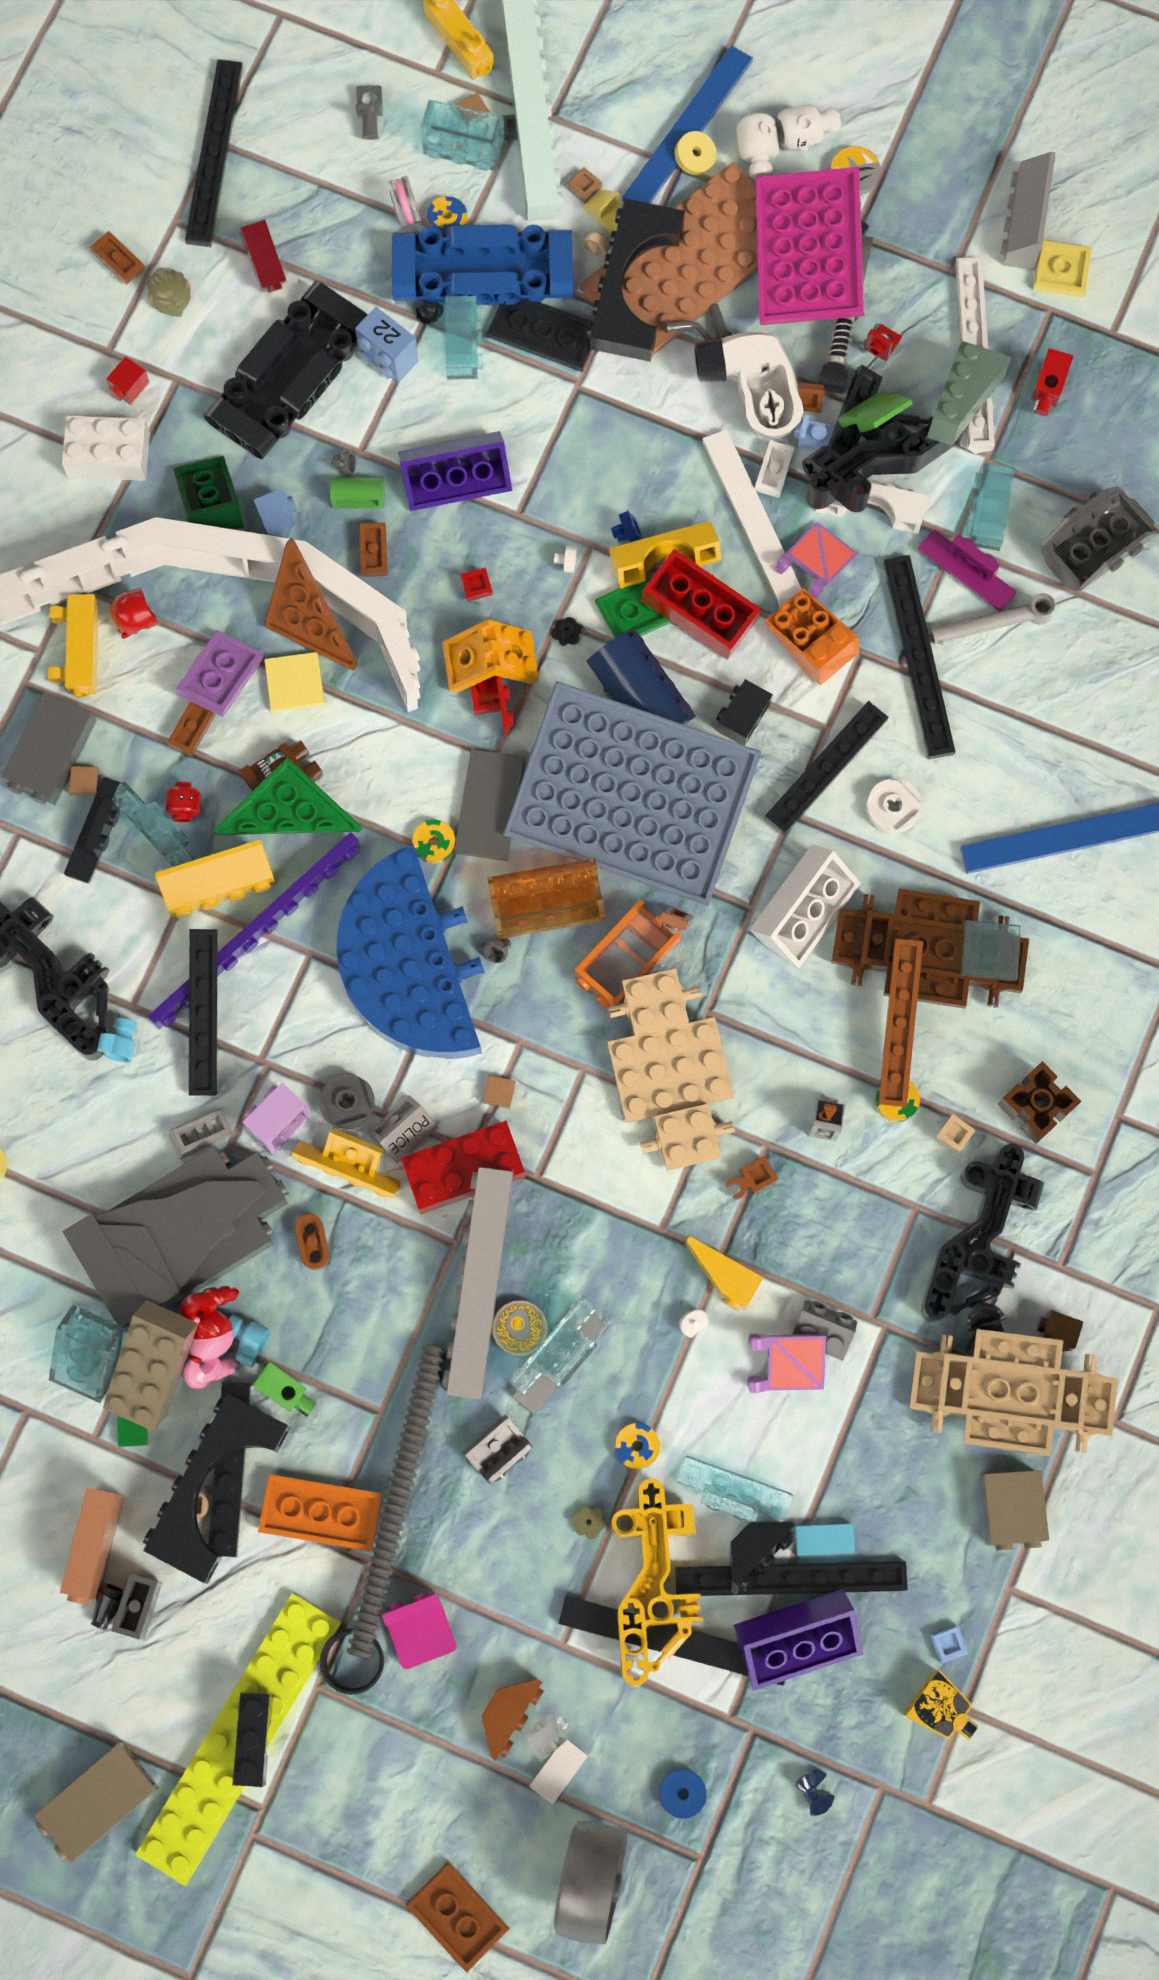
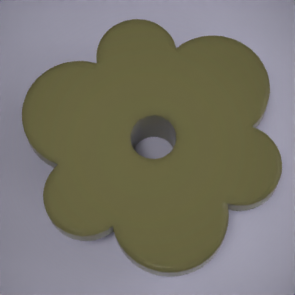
(595, 1515)

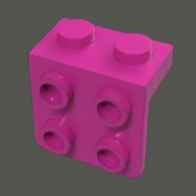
(419, 1630)

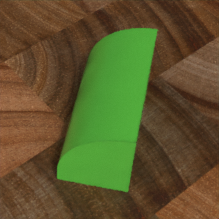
(357, 492)

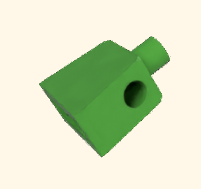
(273, 1380)

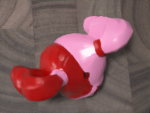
(211, 1337)

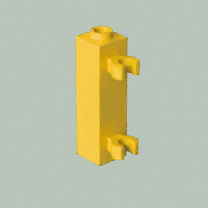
(460, 36)
(81, 645)

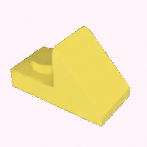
(604, 208)

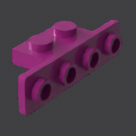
(968, 566)

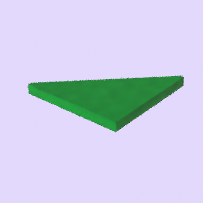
(287, 805)

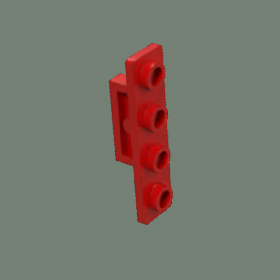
(490, 697)

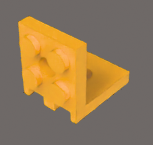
(491, 655)

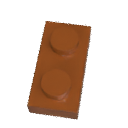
(117, 257)
(373, 549)
(191, 729)

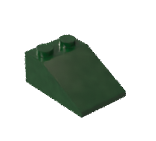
(209, 494)

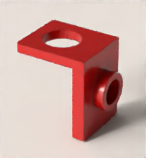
(880, 345)

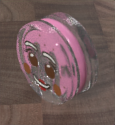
(404, 201)

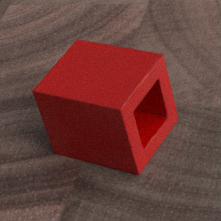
(127, 381)

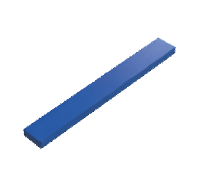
(694, 118)
(1060, 839)

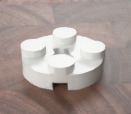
(893, 791)

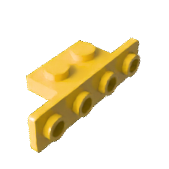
(349, 1159)

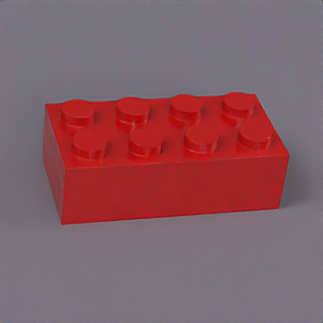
(700, 604)
(445, 1170)

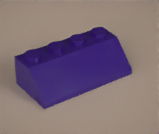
(455, 471)
(809, 1633)

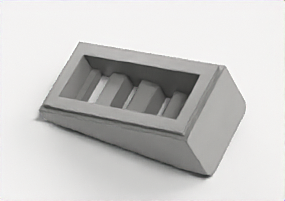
(185, 1129)

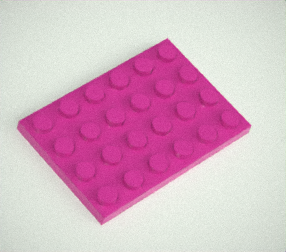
(809, 246)

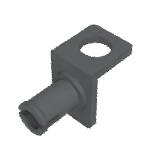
(369, 111)

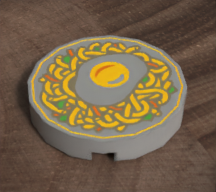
(519, 1328)

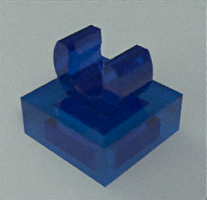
(627, 529)

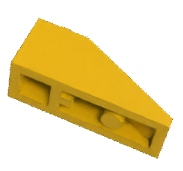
(728, 1277)

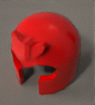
(132, 613)

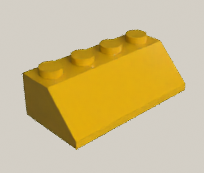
(215, 879)

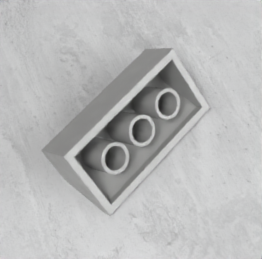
(1028, 211)

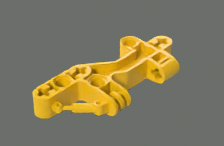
(653, 1529)

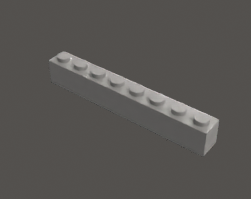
(479, 1284)

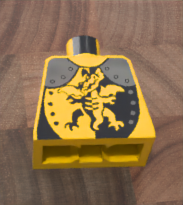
(941, 1708)

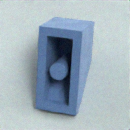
(276, 513)

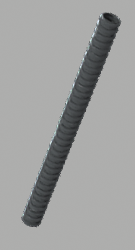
(396, 1501)

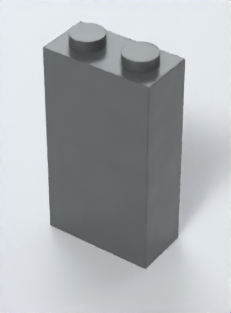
(48, 749)

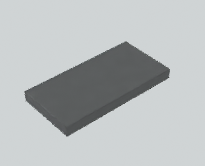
(487, 804)

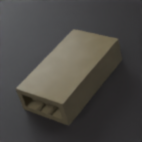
(95, 1803)

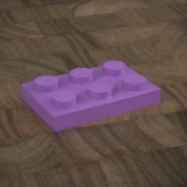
(219, 673)

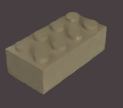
(150, 1365)

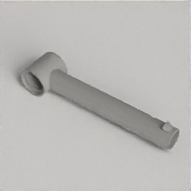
(996, 620)

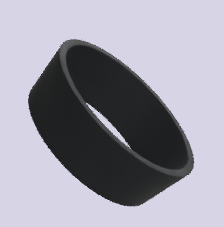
(325, 1671)

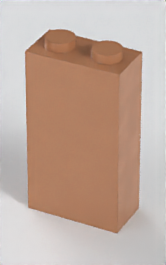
(91, 1545)

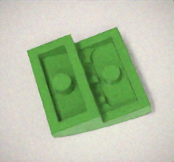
(875, 411)

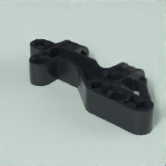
(884, 452)
(20, 937)
(1000, 1191)

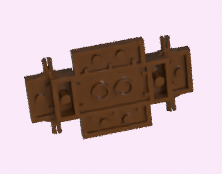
(867, 943)

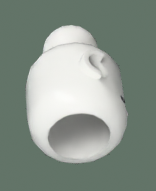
(805, 125)
(758, 143)

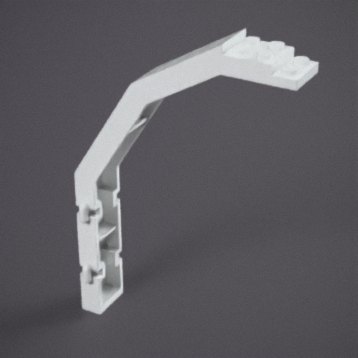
(214, 551)

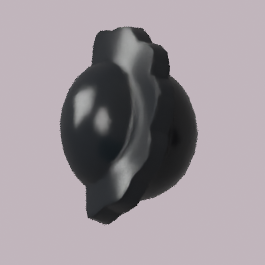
(429, 312)

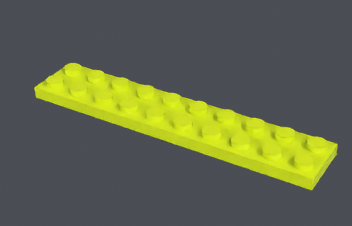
(205, 1789)

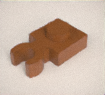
(756, 1176)

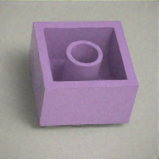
(276, 1117)

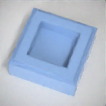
(949, 1644)

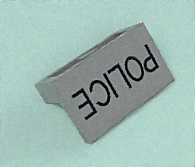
(403, 1129)

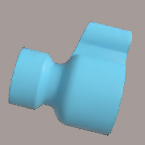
(119, 1045)
(251, 1339)

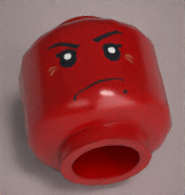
(182, 802)

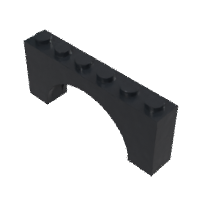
(639, 229)
(177, 1533)

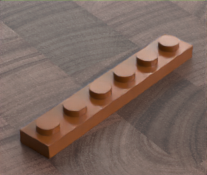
(900, 1023)

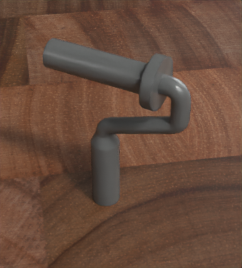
(689, 325)

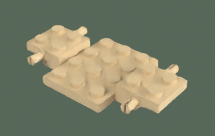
(670, 1069)
(1014, 1393)

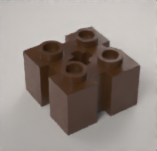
(1039, 1085)

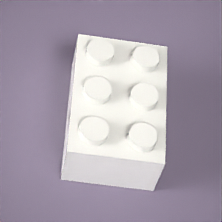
(106, 448)

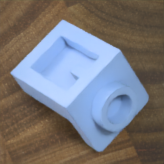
(813, 434)

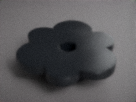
(570, 637)

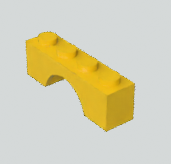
(635, 559)

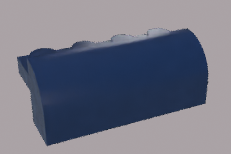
(637, 679)

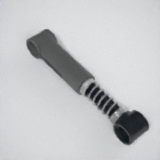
(834, 371)

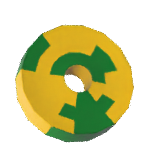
(434, 829)
(900, 1114)

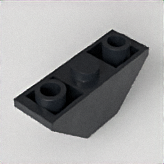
(755, 1549)

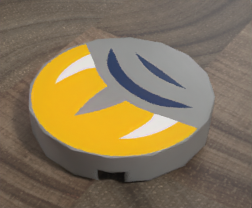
(864, 159)

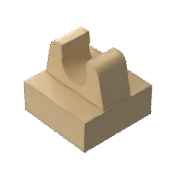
(955, 1133)

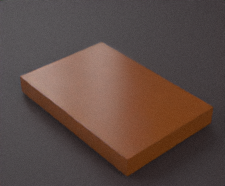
(457, 1916)

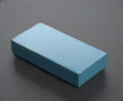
(824, 1539)

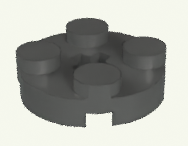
(333, 1093)

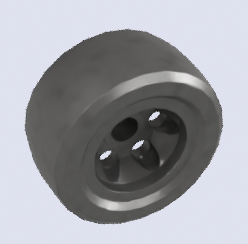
(590, 1882)

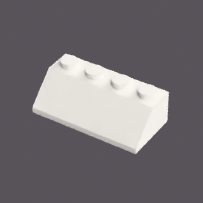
(805, 905)

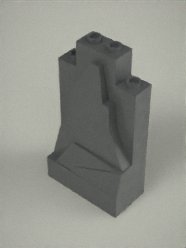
(178, 1232)

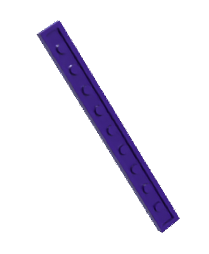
(264, 923)

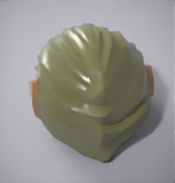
(169, 291)

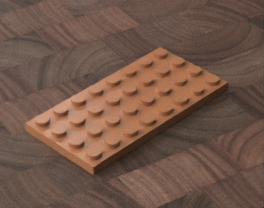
(712, 259)

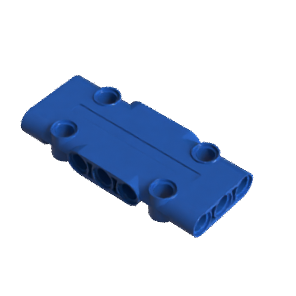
(482, 262)

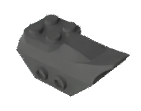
(1097, 538)

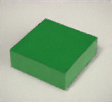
(131, 1434)

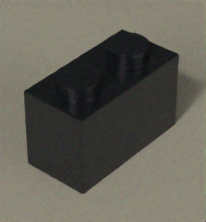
(744, 712)

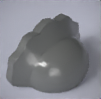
(345, 462)
(496, 950)

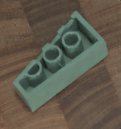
(969, 384)

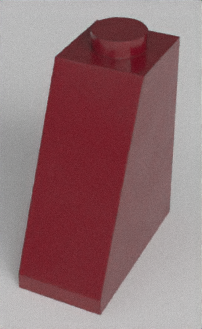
(263, 256)

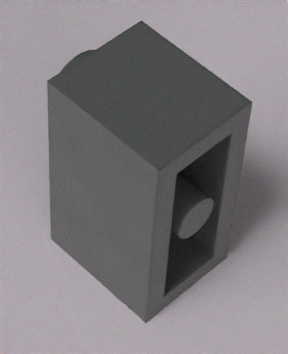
(137, 1606)

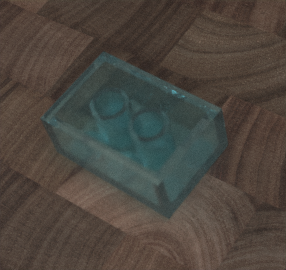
(462, 135)
(85, 1353)

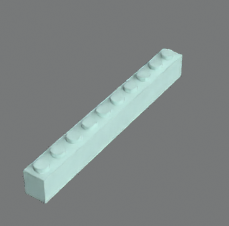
(531, 109)

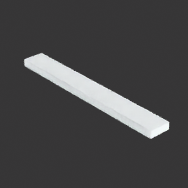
(974, 331)
(750, 514)

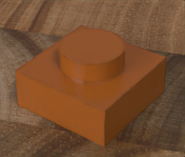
(811, 396)

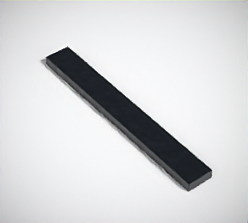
(214, 153)
(919, 657)
(797, 1579)
(697, 1647)

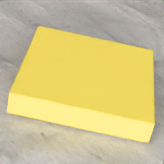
(1062, 268)
(294, 682)

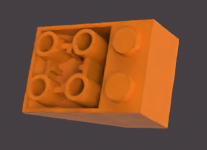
(813, 636)

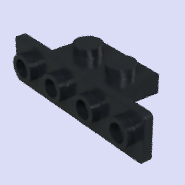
(94, 833)

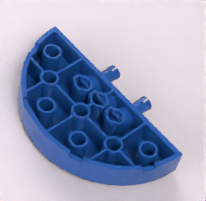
(400, 963)

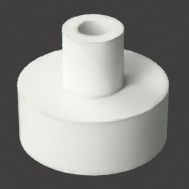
(567, 559)

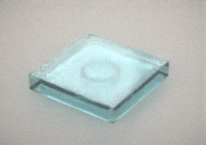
(991, 950)

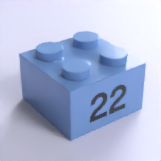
(386, 345)

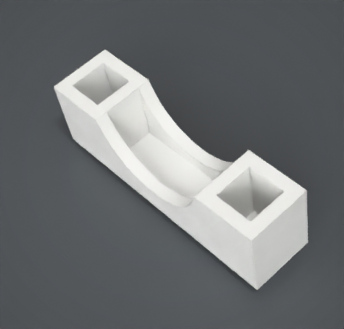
(902, 506)

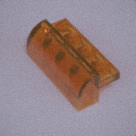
(546, 898)

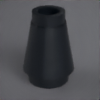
(106, 1605)

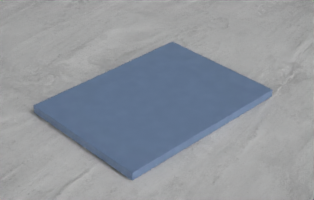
(632, 793)

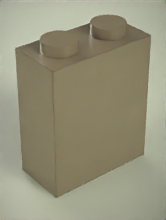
(1014, 1509)

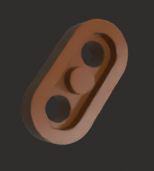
(312, 1242)

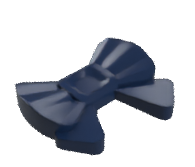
(818, 1803)

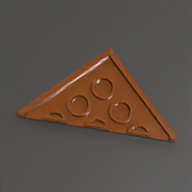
(302, 612)

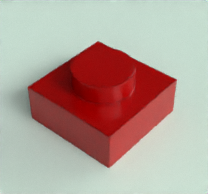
(476, 584)

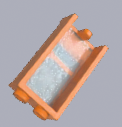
(625, 953)

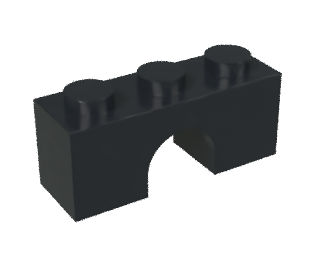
(251, 1739)

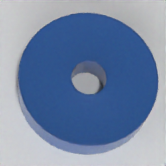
(686, 1807)

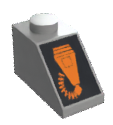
(827, 1119)

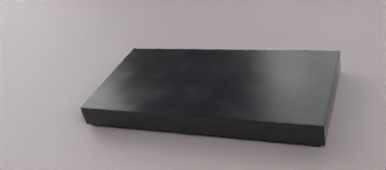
(543, 332)

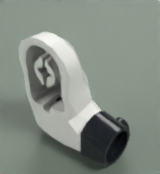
(762, 375)

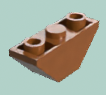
(506, 1714)

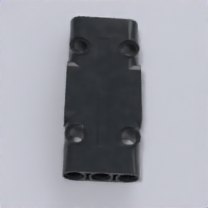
(287, 370)

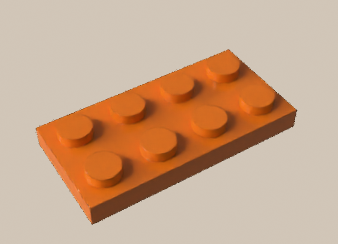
(320, 1513)

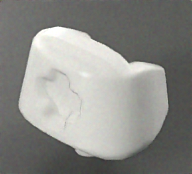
(693, 1322)

